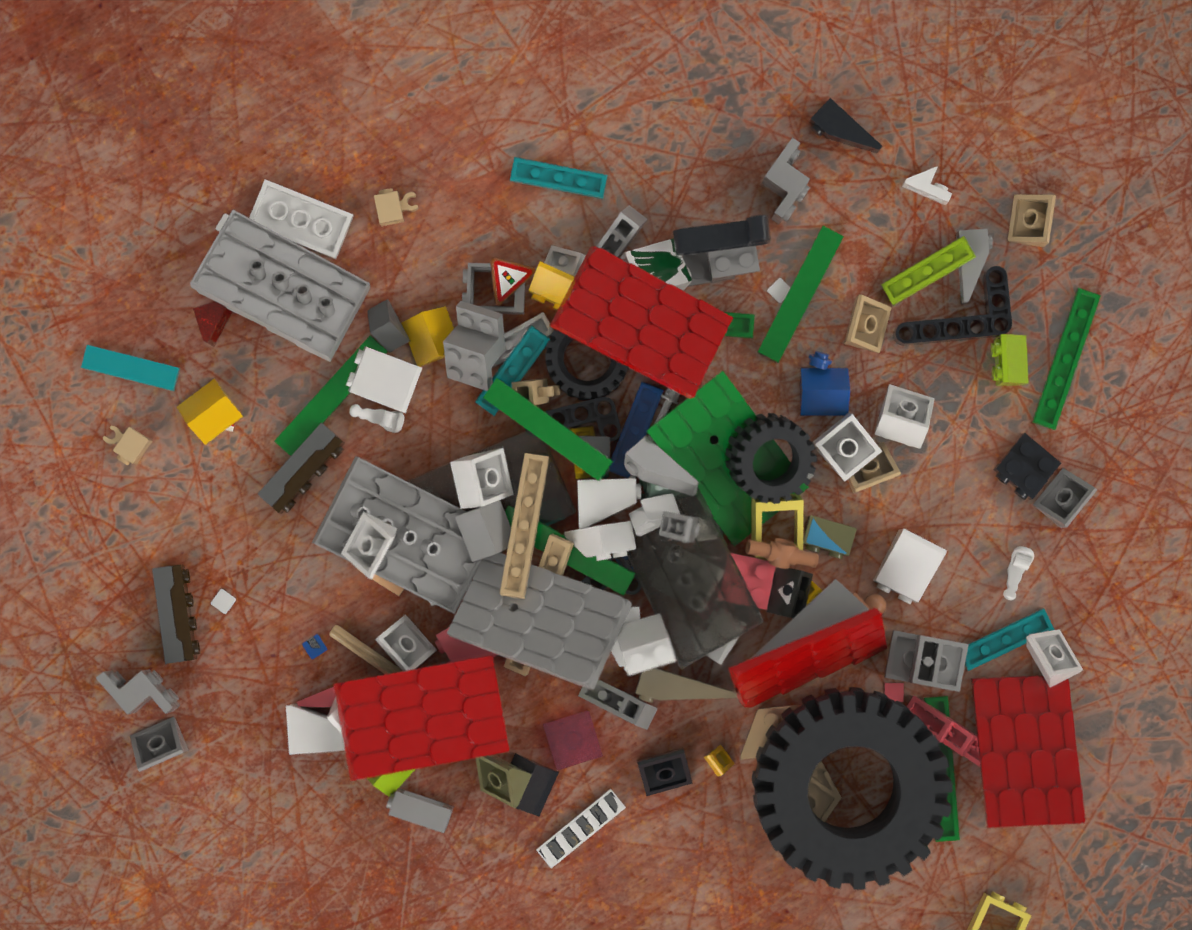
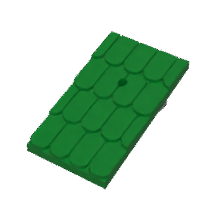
(686, 436)

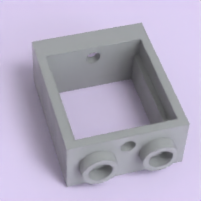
(468, 277)
(420, 810)

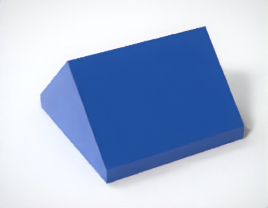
(824, 392)

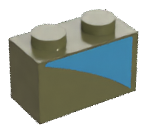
(828, 536)

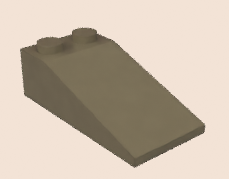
(669, 686)

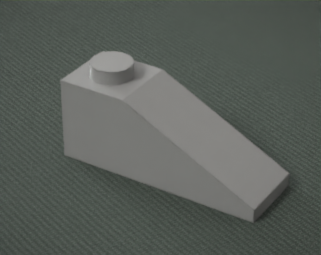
(622, 231)
(970, 272)
(656, 467)
(679, 526)
(620, 704)

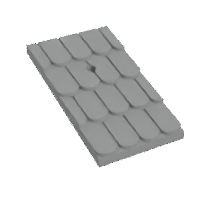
(280, 285)
(428, 546)
(556, 628)

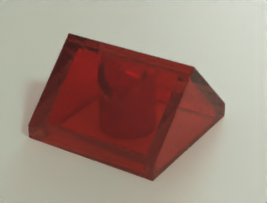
(212, 321)

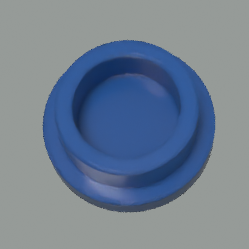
(819, 360)

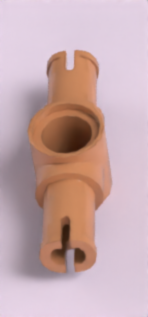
(782, 553)

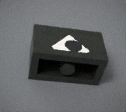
(789, 592)

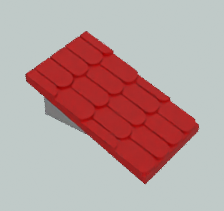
(641, 321)
(814, 644)
(421, 717)
(1027, 752)

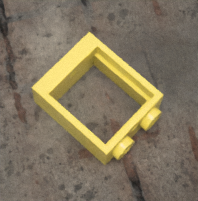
(795, 503)
(998, 900)

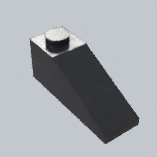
(840, 127)

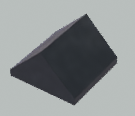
(664, 771)
(538, 785)

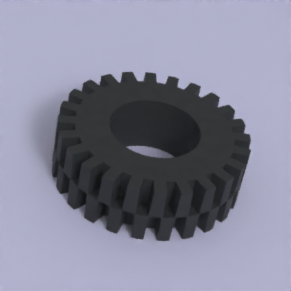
(880, 845)

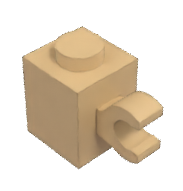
(390, 207)
(536, 390)
(130, 445)

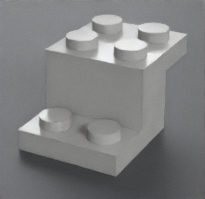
(787, 181)
(721, 265)
(474, 345)
(926, 661)
(139, 691)

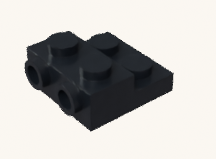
(1026, 467)

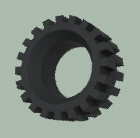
(575, 387)
(749, 441)

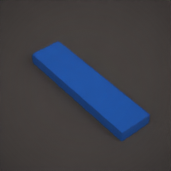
(635, 425)

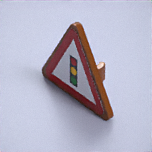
(508, 277)

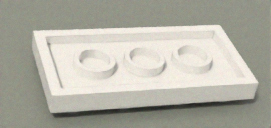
(301, 219)

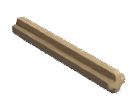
(363, 650)

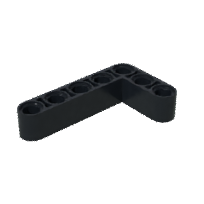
(963, 323)

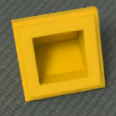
(719, 760)

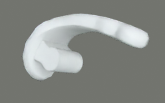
(388, 420)
(1020, 561)

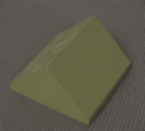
(502, 779)

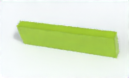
(928, 270)

